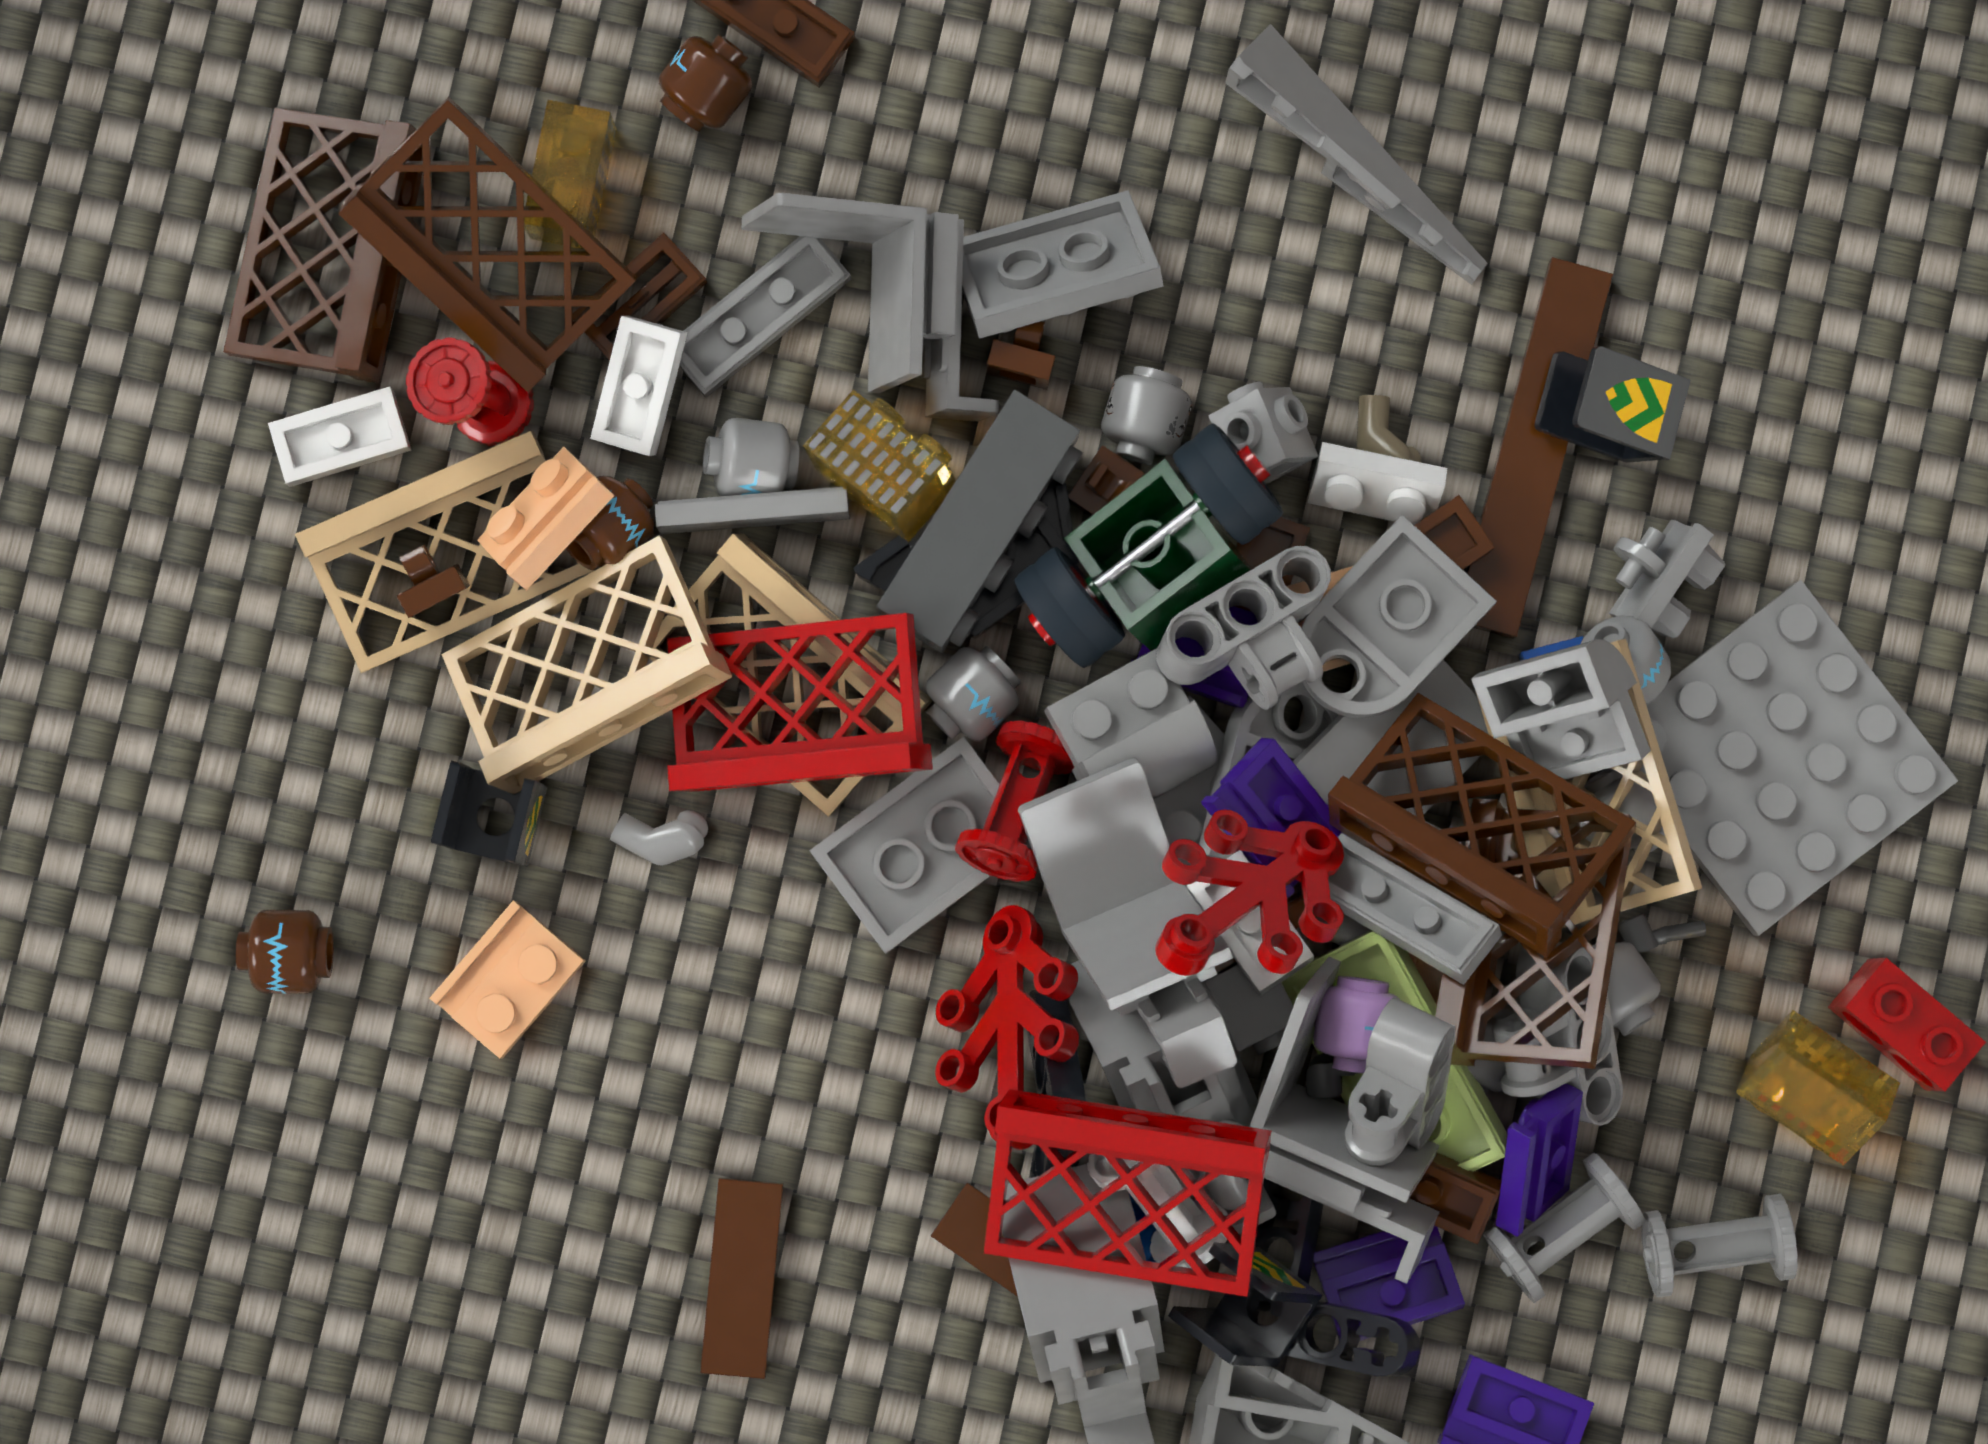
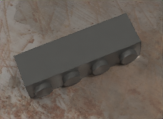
(980, 520)

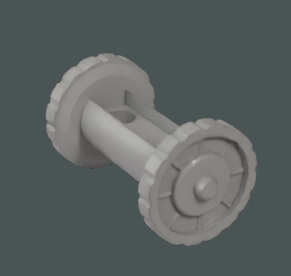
(1565, 1226)
(1721, 1245)

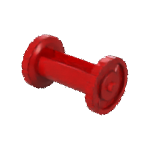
(457, 385)
(1002, 842)

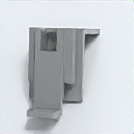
(912, 289)
(1105, 878)
(1142, 1078)
(1310, 1147)
(1088, 1317)

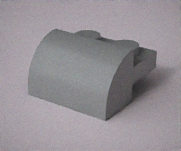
(1566, 708)
(1138, 717)

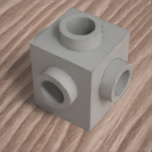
(1270, 424)

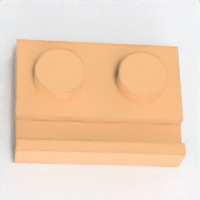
(544, 517)
(507, 979)

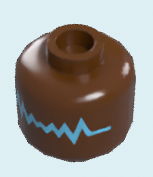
(705, 82)
(617, 527)
(286, 951)

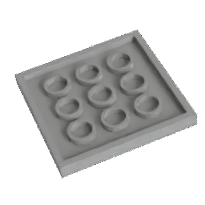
(1788, 758)

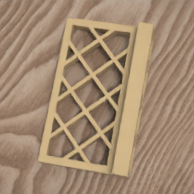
(407, 508)
(790, 605)
(596, 717)
(1665, 816)

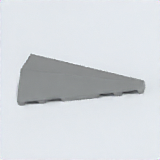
(1293, 95)
(1271, 1408)

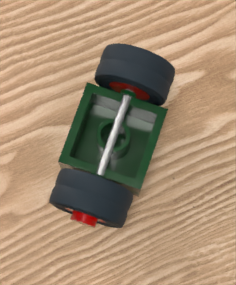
(1152, 550)

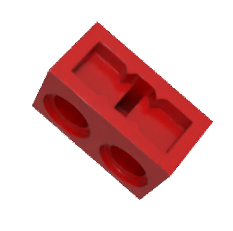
(1907, 1024)

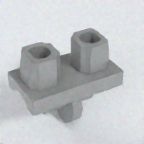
(1657, 570)

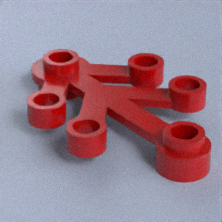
(1301, 852)
(1009, 943)

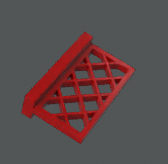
(816, 757)
(1135, 1136)

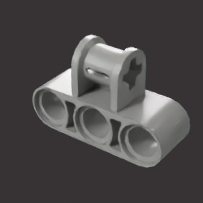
(1263, 655)
(1401, 1084)
(1600, 1086)

